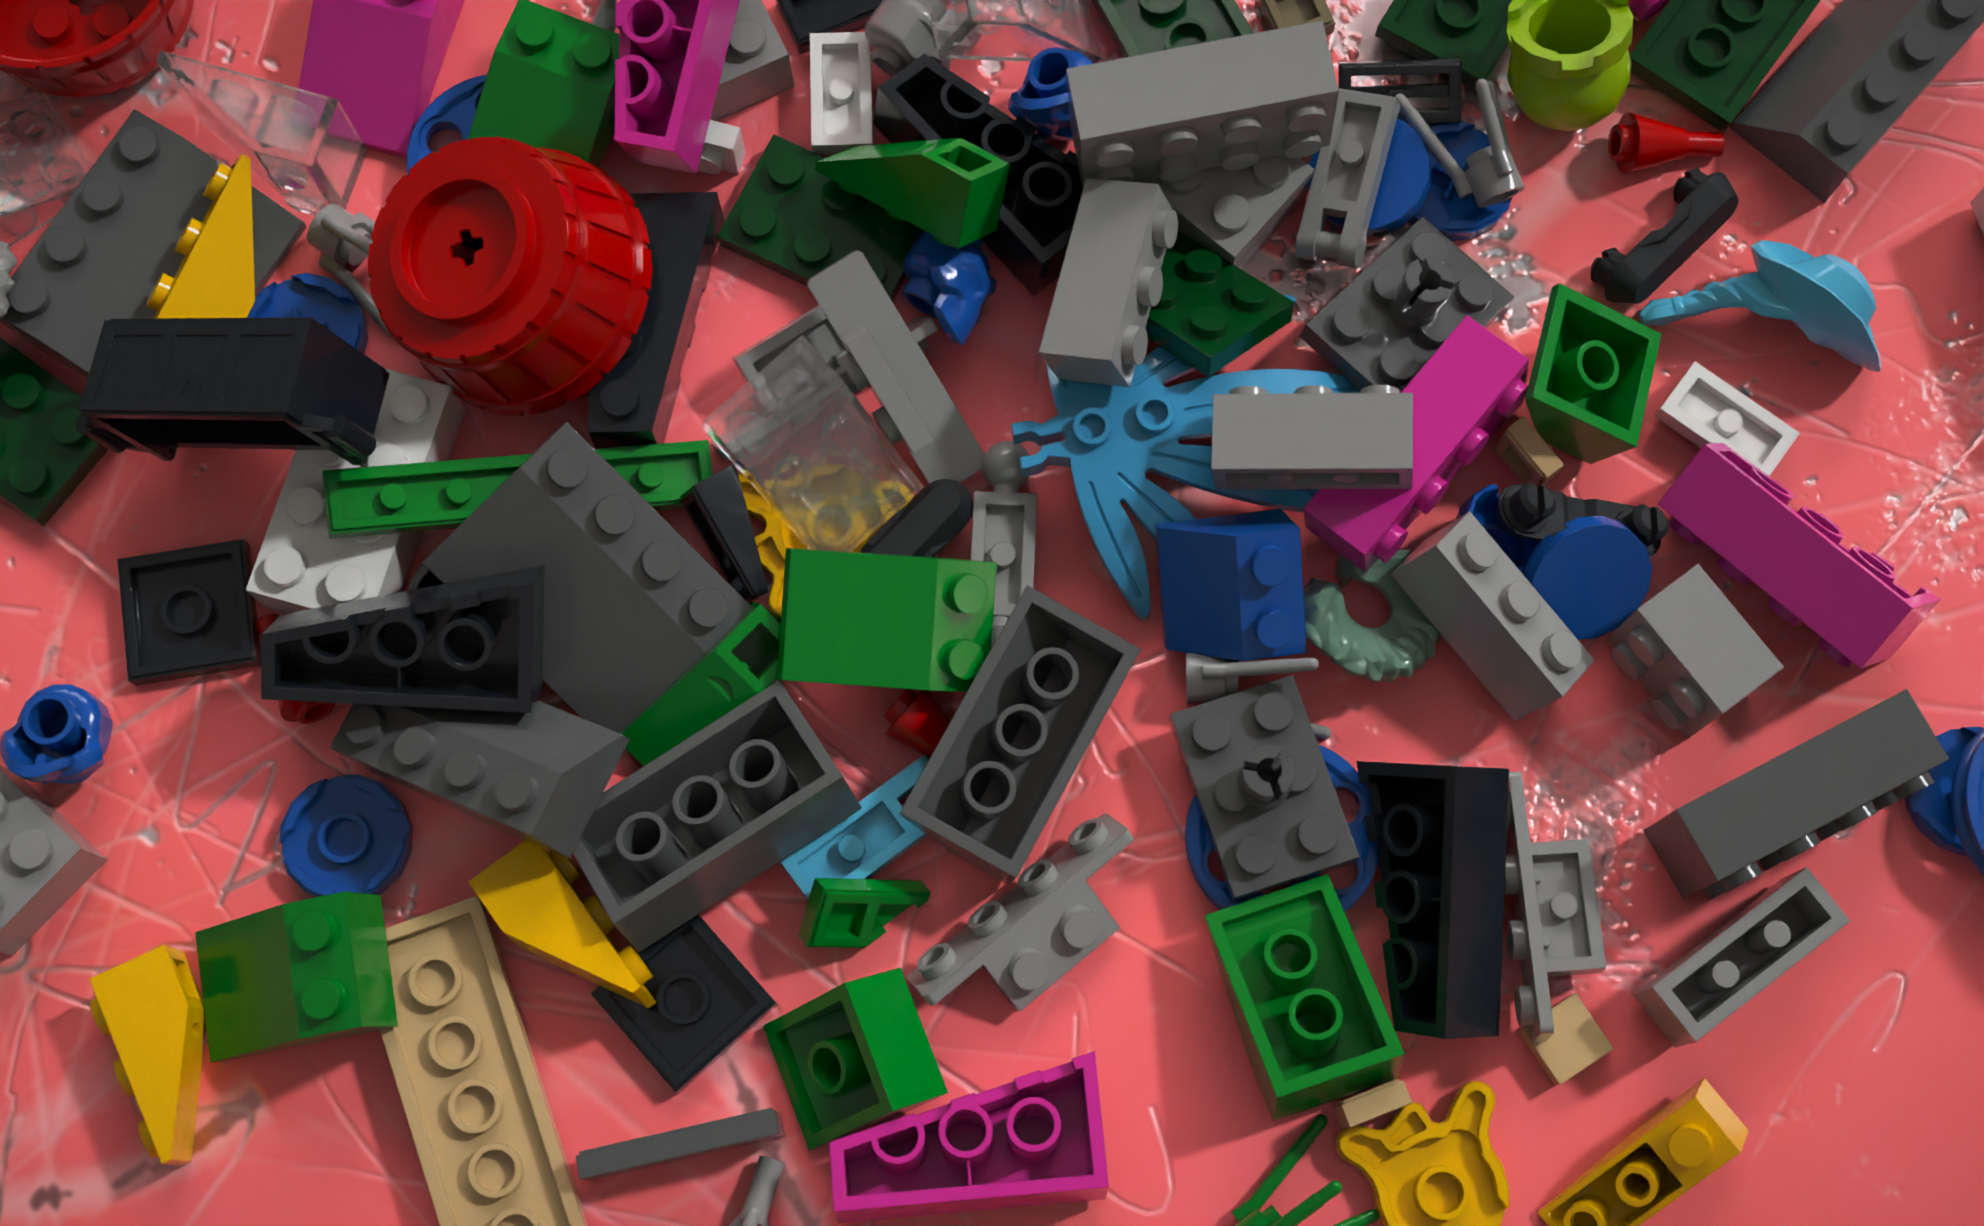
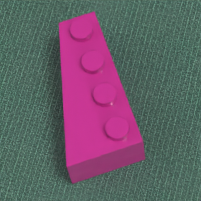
(669, 77)
(1457, 407)
(1794, 558)
(980, 1152)

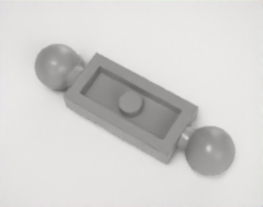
(1005, 528)

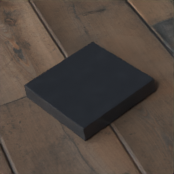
(188, 612)
(700, 1005)

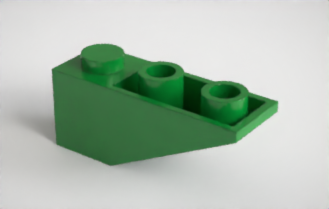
(934, 184)
(719, 682)

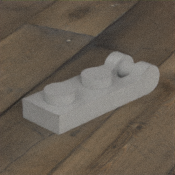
(1348, 177)

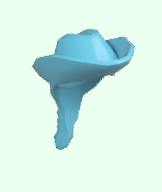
(1818, 293)

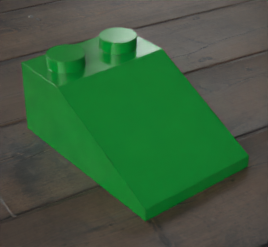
(551, 84)
(885, 619)
(296, 975)
(1303, 997)

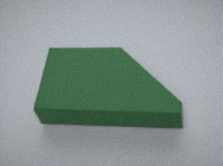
(855, 910)

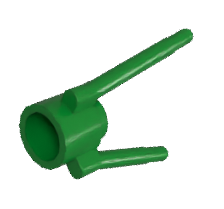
(1249, 1212)

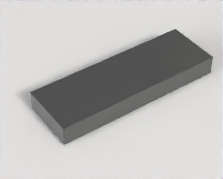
(679, 1144)

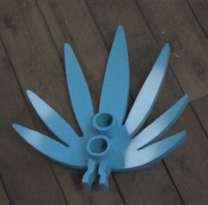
(1124, 432)

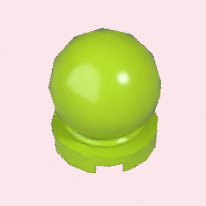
(1569, 59)

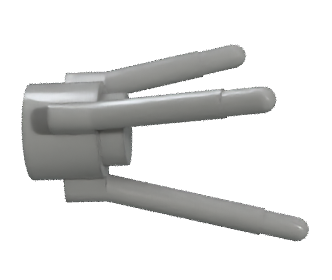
(1491, 170)
(345, 240)
(1218, 677)

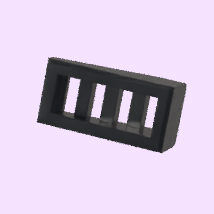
(725, 527)

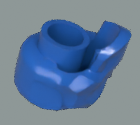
(1045, 93)
(948, 284)
(58, 736)

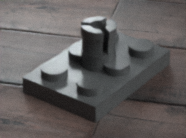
(1404, 309)
(1263, 788)

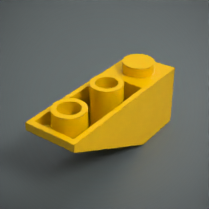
(218, 254)
(545, 915)
(159, 1033)
(1653, 1163)

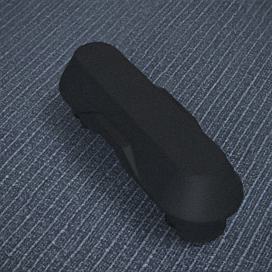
(1703, 209)
(1536, 511)
(925, 522)

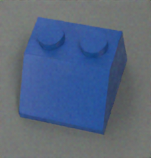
(1232, 586)

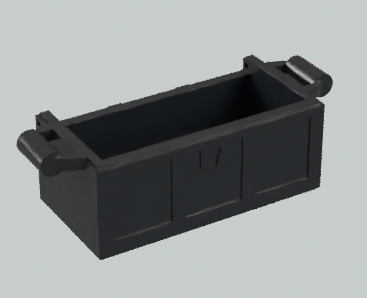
(230, 387)

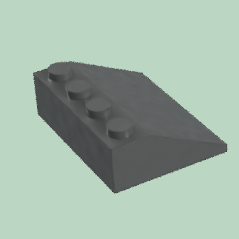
(119, 239)
(621, 586)

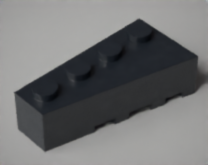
(1041, 182)
(639, 393)
(422, 647)
(1442, 892)

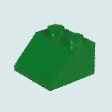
(1590, 377)
(854, 1057)

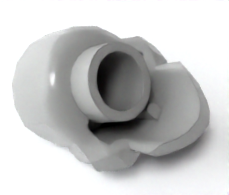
(901, 34)

